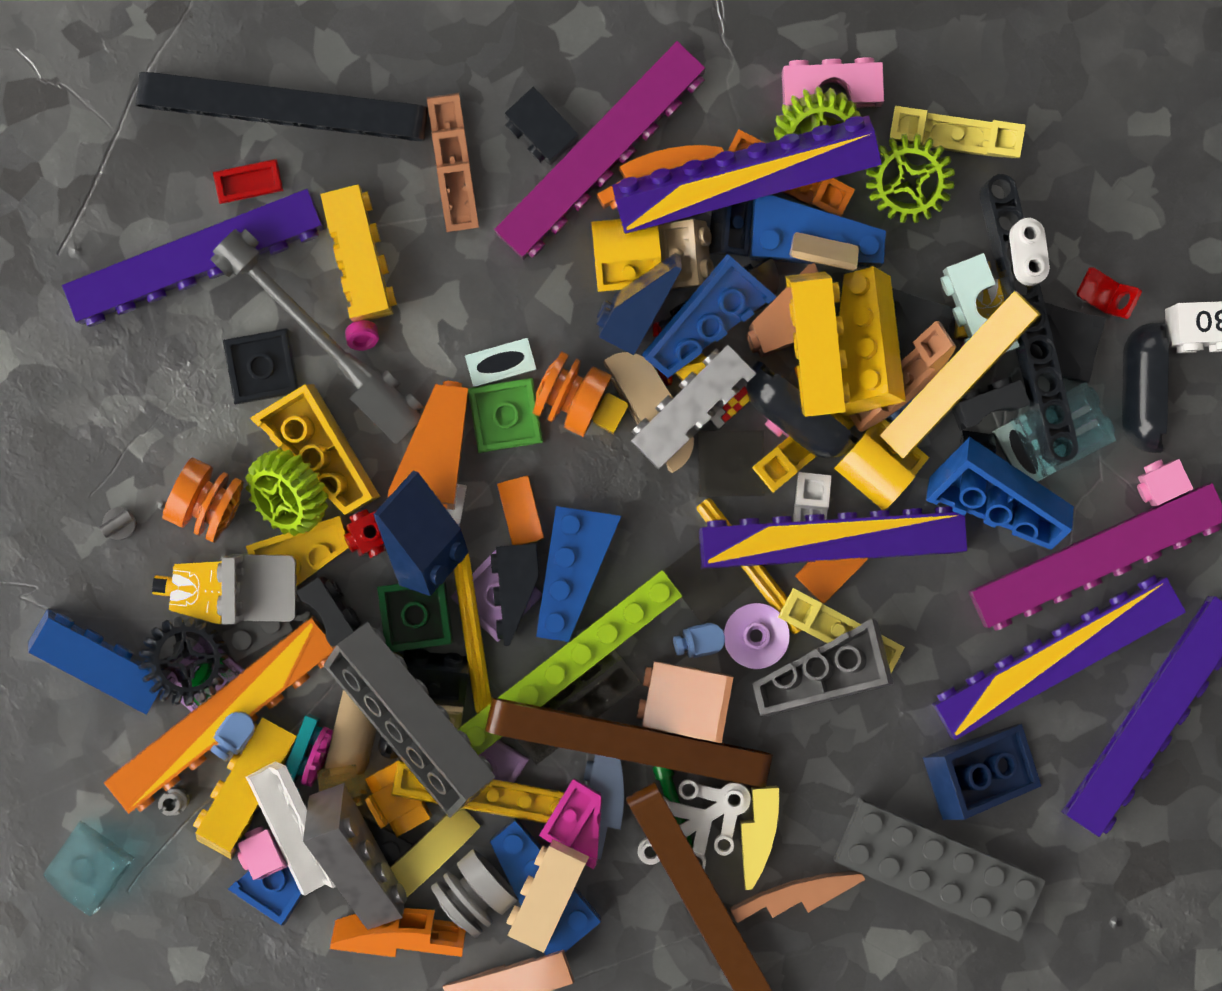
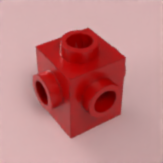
(358, 541)

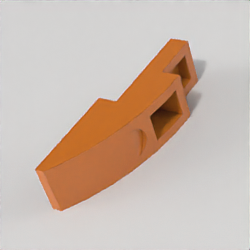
(665, 158)
(413, 932)

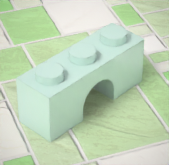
(964, 283)

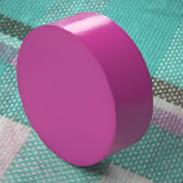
(361, 335)

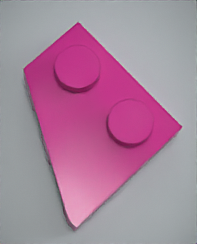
(577, 821)

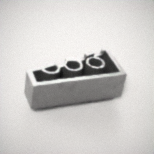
(692, 407)
(836, 670)
(352, 857)

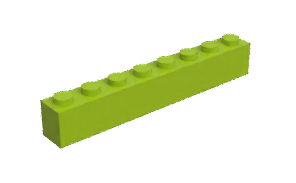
(580, 653)

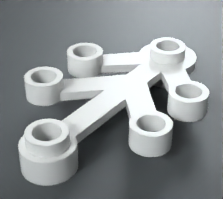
(701, 819)

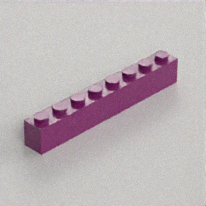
(600, 150)
(1097, 556)

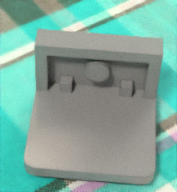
(257, 588)

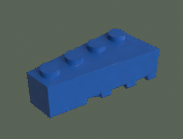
(778, 219)
(1001, 494)
(573, 562)
(92, 660)
(517, 853)

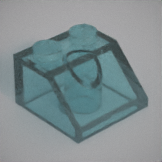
(87, 868)

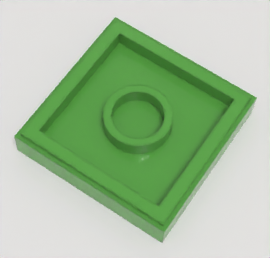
(505, 415)

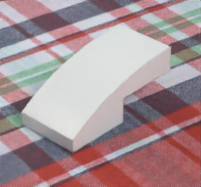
(811, 495)

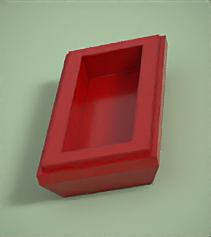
(248, 181)

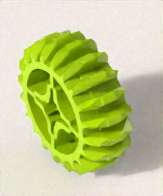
(814, 107)
(896, 186)
(286, 491)

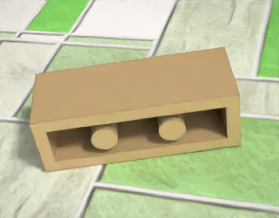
(546, 895)

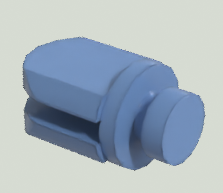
(699, 640)
(233, 734)

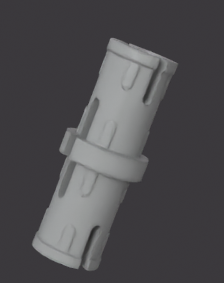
(166, 800)

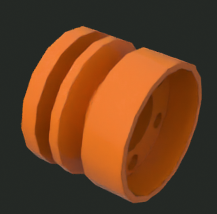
(571, 393)
(206, 501)

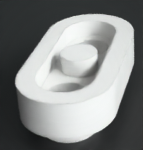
(1029, 250)

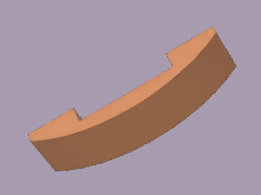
(918, 368)

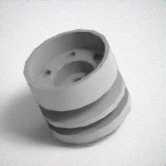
(474, 893)

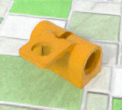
(399, 812)

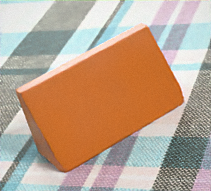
(520, 511)
(827, 577)

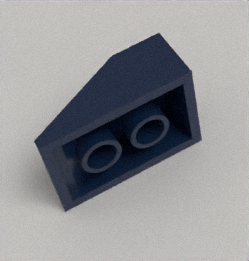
(635, 306)
(419, 536)
(981, 773)

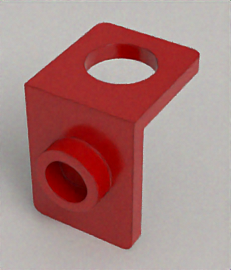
(1106, 294)

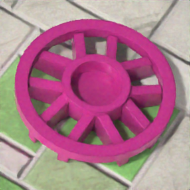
(317, 757)

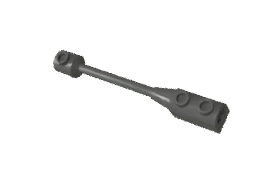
(375, 391)

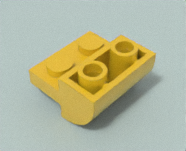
(623, 256)
(878, 468)

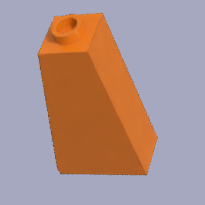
(438, 443)

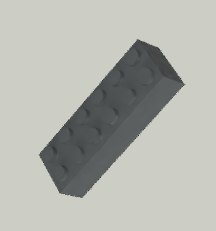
(409, 719)
(939, 869)

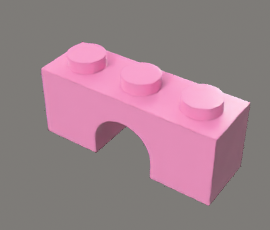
(860, 79)

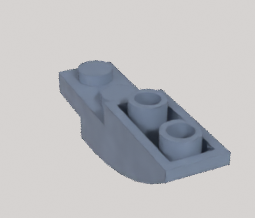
(607, 777)

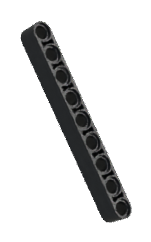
(281, 106)
(1039, 335)

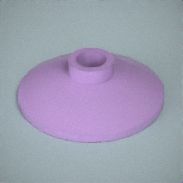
(774, 636)

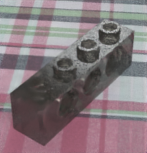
(589, 696)

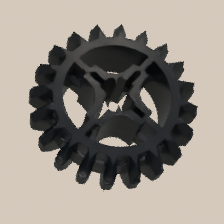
(184, 676)

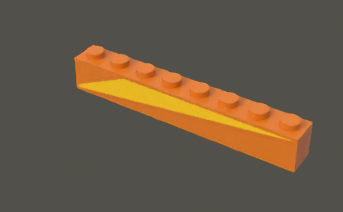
(193, 735)

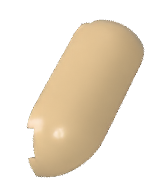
(643, 390)
(351, 737)

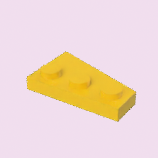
(310, 549)

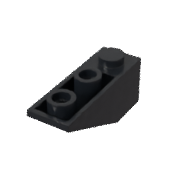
(518, 576)

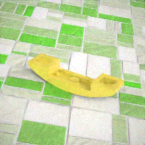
(958, 133)
(827, 623)
(434, 849)

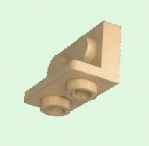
(692, 242)

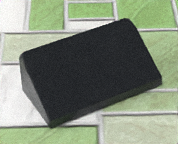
(731, 229)

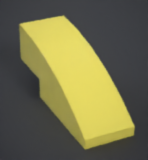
(759, 833)

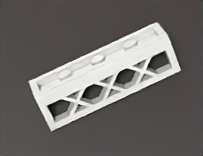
(287, 819)

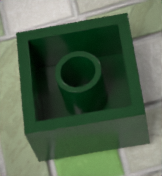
(414, 618)

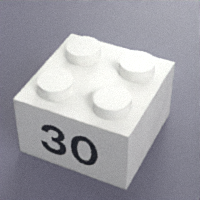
(1194, 326)

